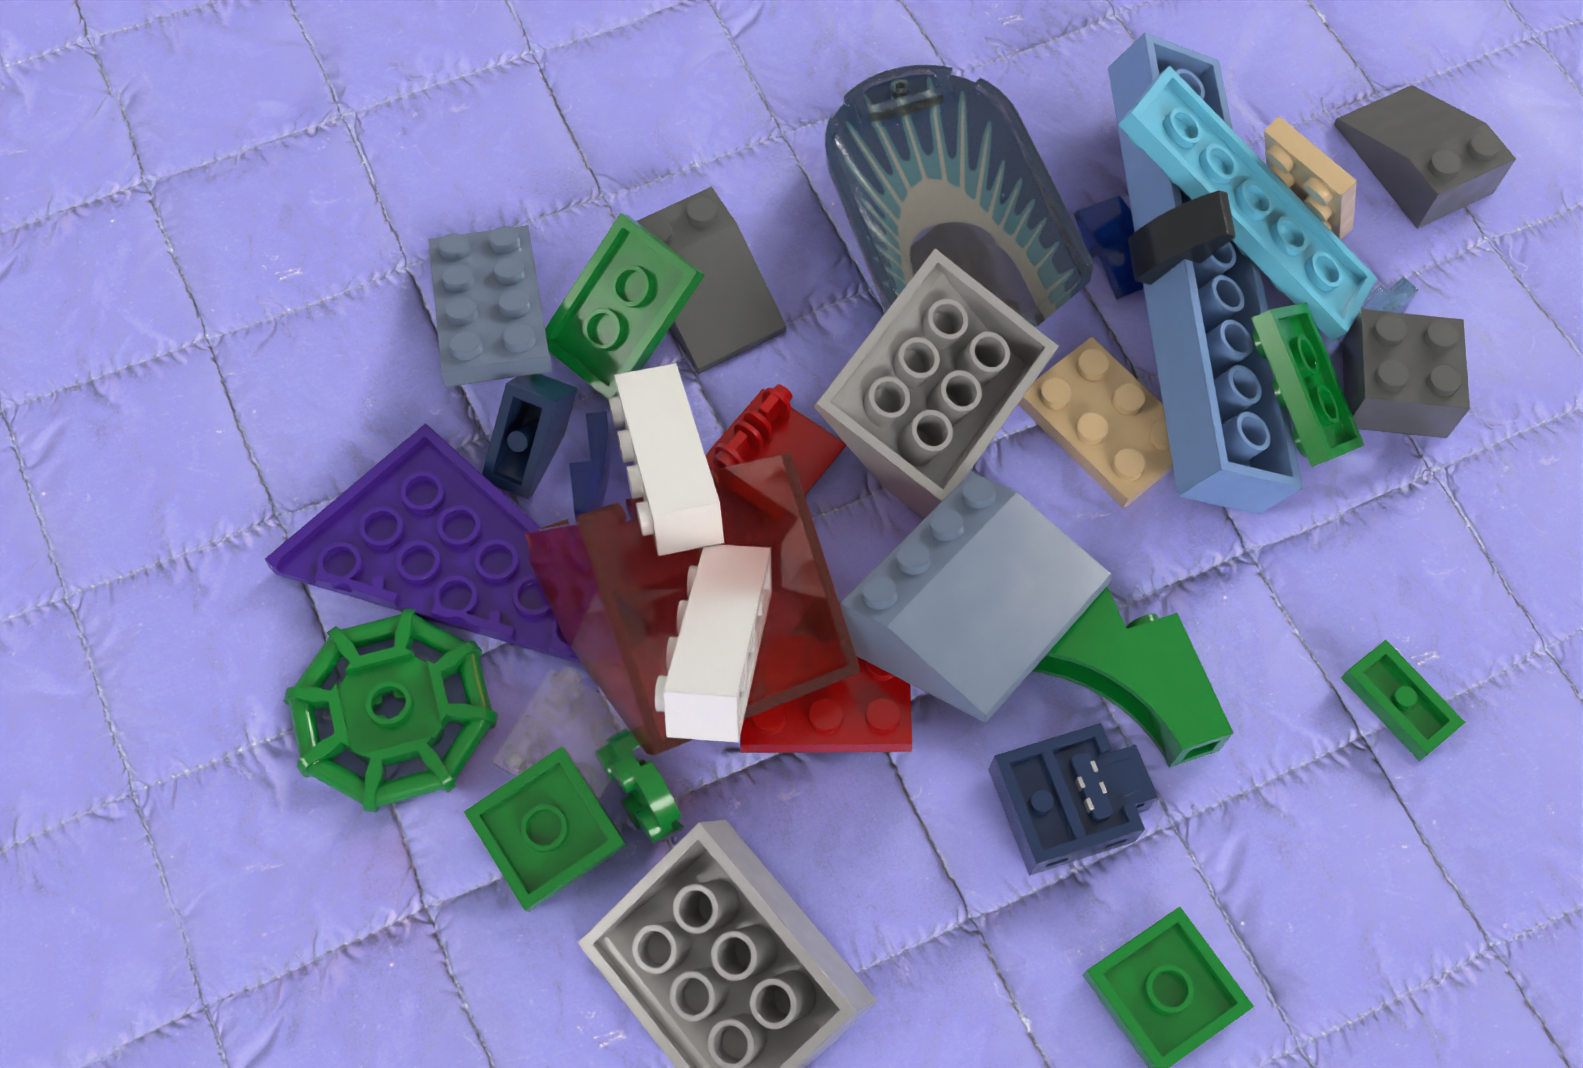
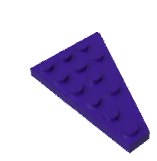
(432, 540)

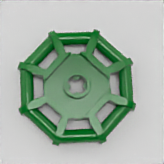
(396, 739)

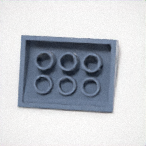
(973, 598)

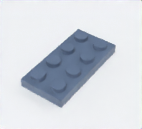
(487, 306)

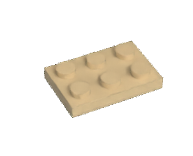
(1311, 176)
(1103, 420)

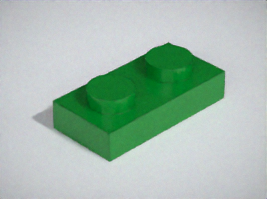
(1402, 700)

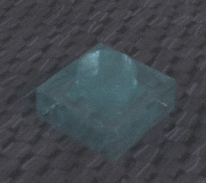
(1393, 299)

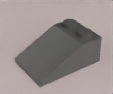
(1426, 153)
(732, 302)

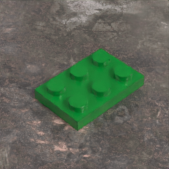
(620, 305)
(1306, 383)

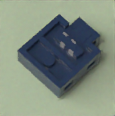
(1072, 797)

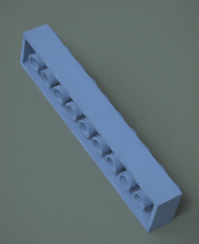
(1217, 391)

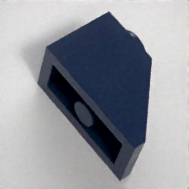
(528, 432)

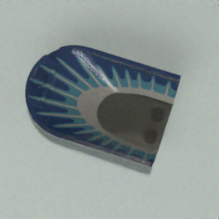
(952, 170)

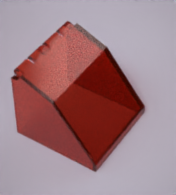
(623, 599)

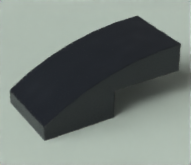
(1185, 232)

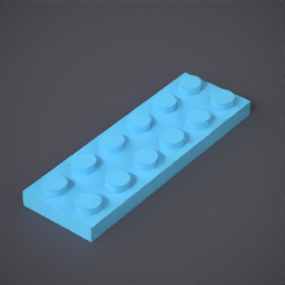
(1267, 216)

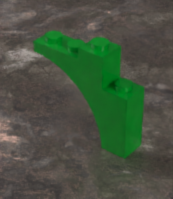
(1145, 673)

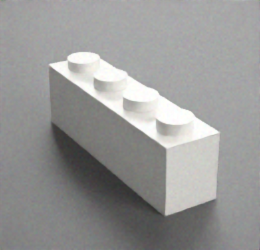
(667, 459)
(716, 644)

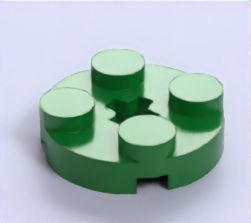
(648, 798)

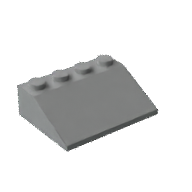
(934, 383)
(725, 960)

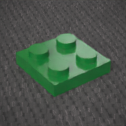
(545, 829)
(1167, 990)

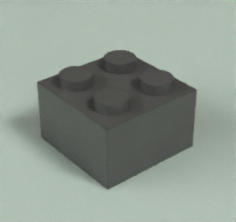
(1406, 373)

